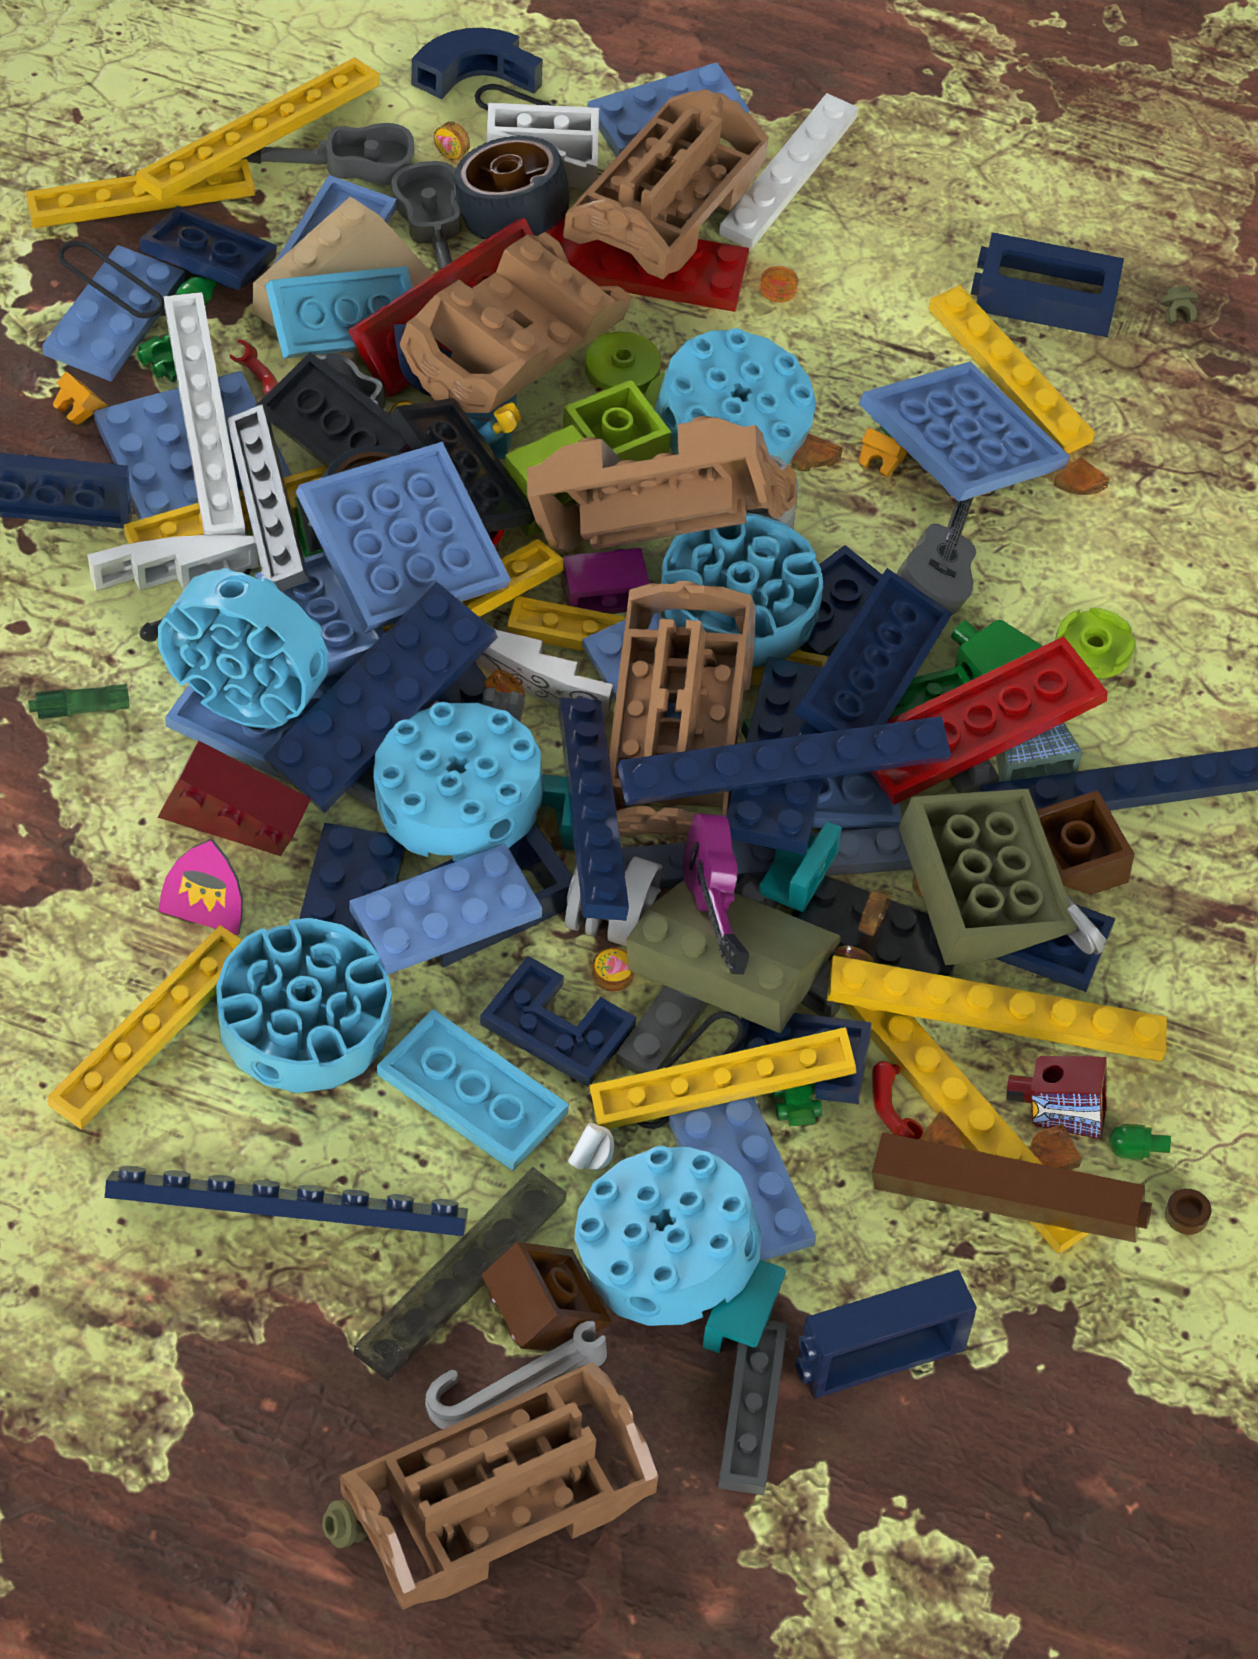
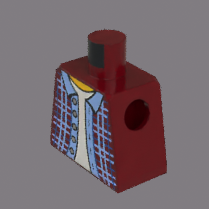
(1065, 1092)

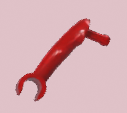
(259, 370)
(882, 1081)

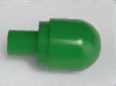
(198, 285)
(1137, 1142)

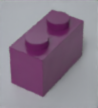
(603, 579)

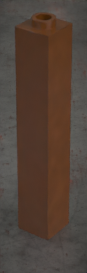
(1011, 1187)

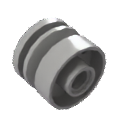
(643, 890)

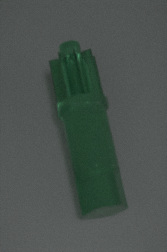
(78, 701)

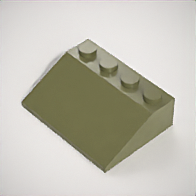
(985, 873)
(680, 950)

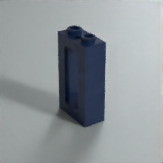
(1044, 302)
(537, 856)
(885, 1334)

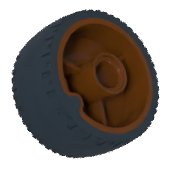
(511, 182)

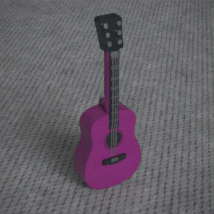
(712, 876)

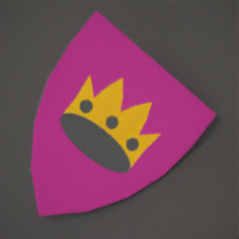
(204, 889)

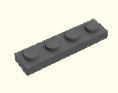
(753, 1412)

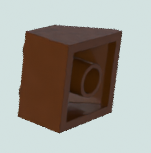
(1087, 844)
(543, 1295)

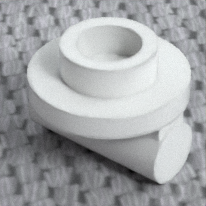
(593, 1149)

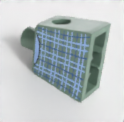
(1042, 755)

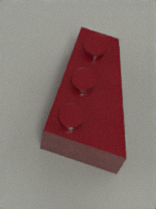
(234, 802)

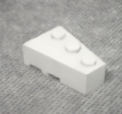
(566, 127)

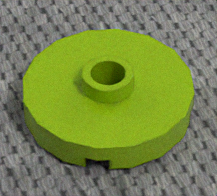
(622, 358)
(1105, 631)

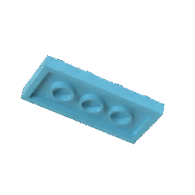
(320, 309)
(473, 1089)

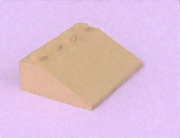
(343, 242)

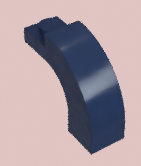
(474, 53)

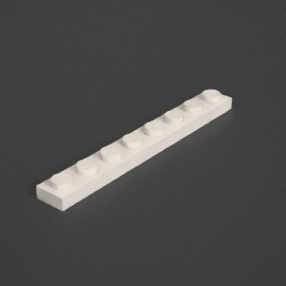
(204, 415)

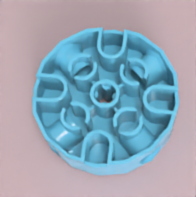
(741, 382)
(758, 560)
(243, 648)
(458, 780)
(304, 1005)
(668, 1235)

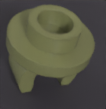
(1181, 299)
(341, 1525)

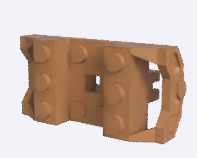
(671, 181)
(508, 326)
(619, 502)
(683, 667)
(539, 1485)

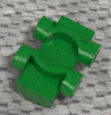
(160, 354)
(798, 1105)

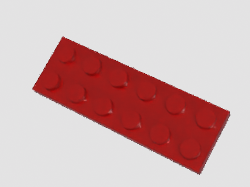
(707, 279)
(375, 334)
(999, 713)

